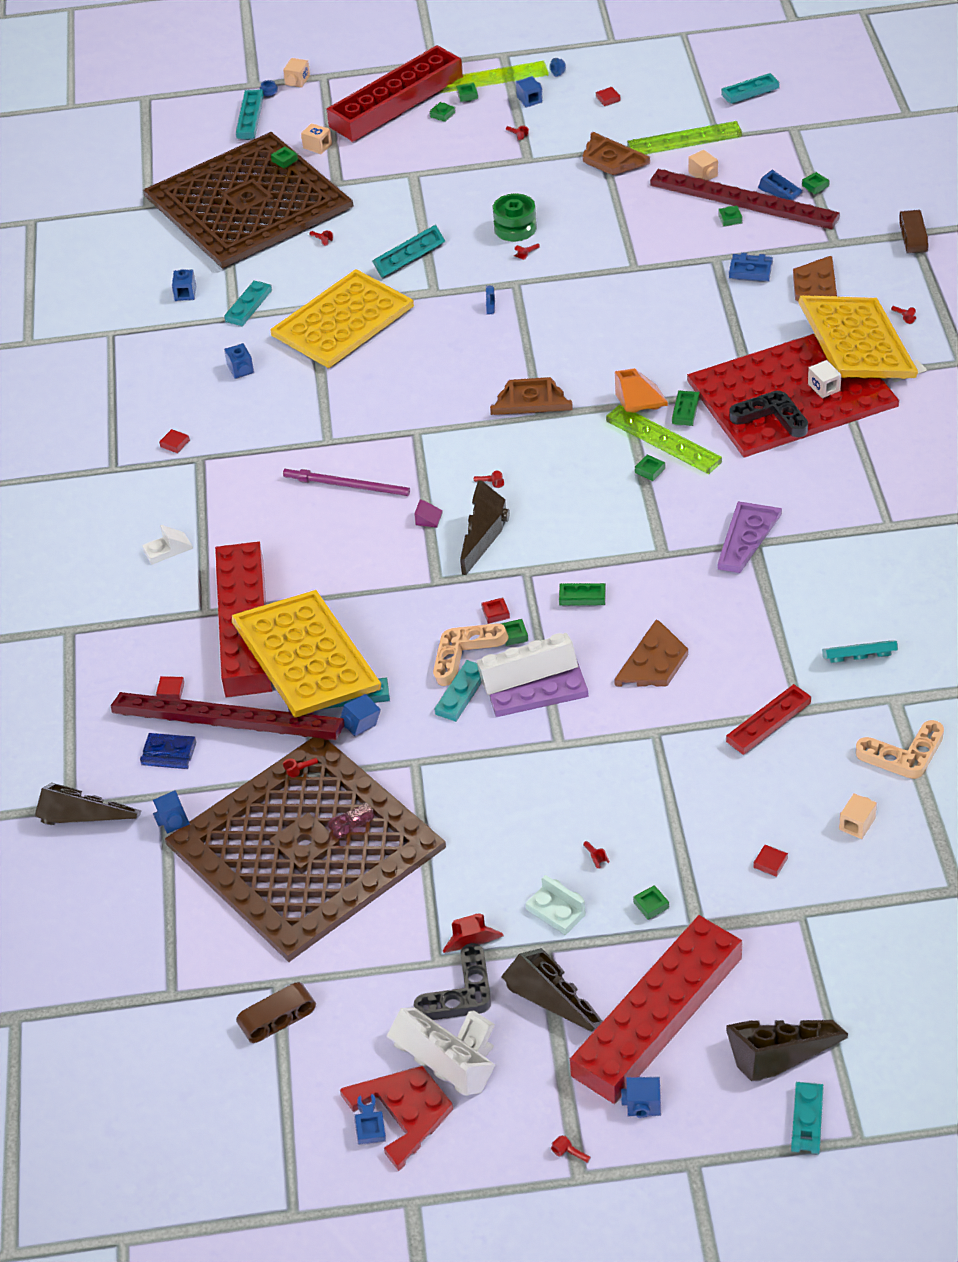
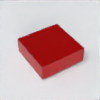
(608, 96)
(174, 441)
(495, 610)
(170, 687)
(770, 860)

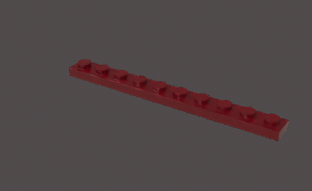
(745, 199)
(227, 716)

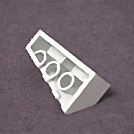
(527, 663)
(440, 1051)

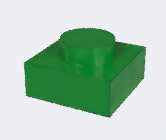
(467, 92)
(442, 111)
(284, 157)
(815, 183)
(730, 215)
(650, 467)
(516, 632)
(651, 902)

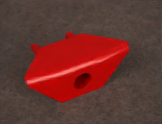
(470, 930)

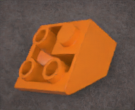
(637, 391)

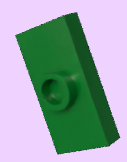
(685, 408)
(582, 593)

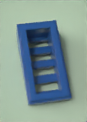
(775, 183)

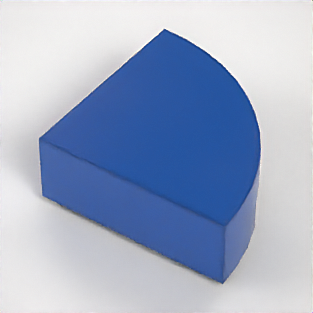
(490, 300)

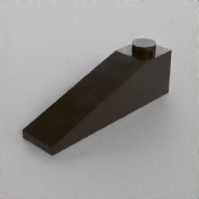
(483, 525)
(66, 805)
(540, 980)
(773, 1049)

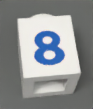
(824, 379)

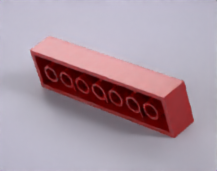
(394, 93)
(239, 589)
(656, 1008)

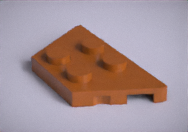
(612, 156)
(815, 279)
(530, 396)
(654, 659)

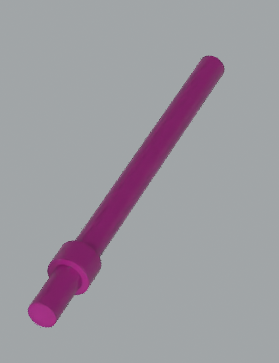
(306, 476)

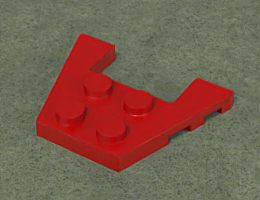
(411, 1100)

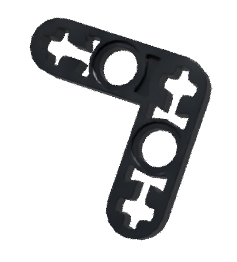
(774, 403)
(466, 995)

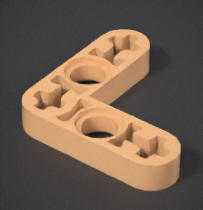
(490, 636)
(905, 758)

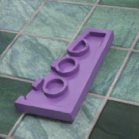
(746, 533)
(540, 693)

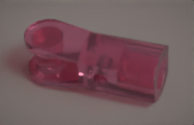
(347, 822)

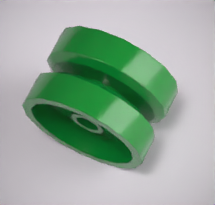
(514, 217)

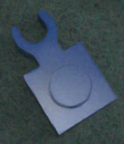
(369, 1124)

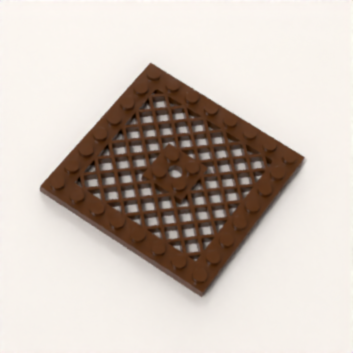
(247, 197)
(293, 934)

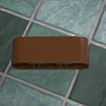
(913, 231)
(276, 1012)

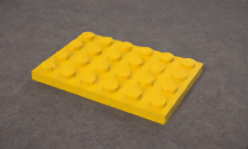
(342, 318)
(857, 337)
(306, 653)

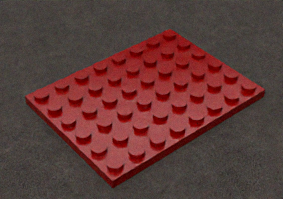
(785, 370)

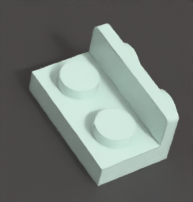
(557, 905)

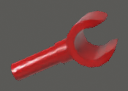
(521, 131)
(324, 237)
(523, 252)
(908, 315)
(496, 479)
(293, 768)
(597, 855)
(563, 1144)

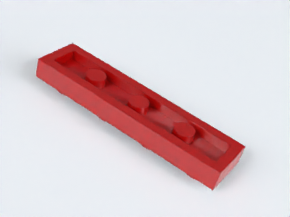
(768, 719)

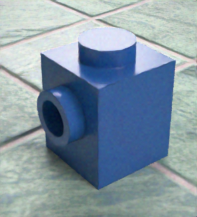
(529, 91)
(184, 284)
(239, 360)
(360, 715)
(170, 812)
(642, 1096)

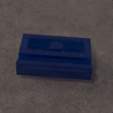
(168, 750)

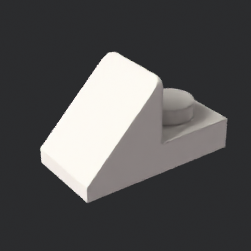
(170, 545)
(476, 1033)

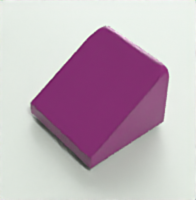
(427, 514)

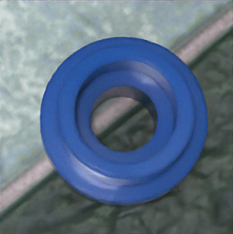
(557, 66)
(269, 87)

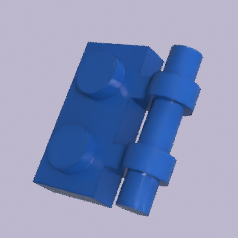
(750, 267)

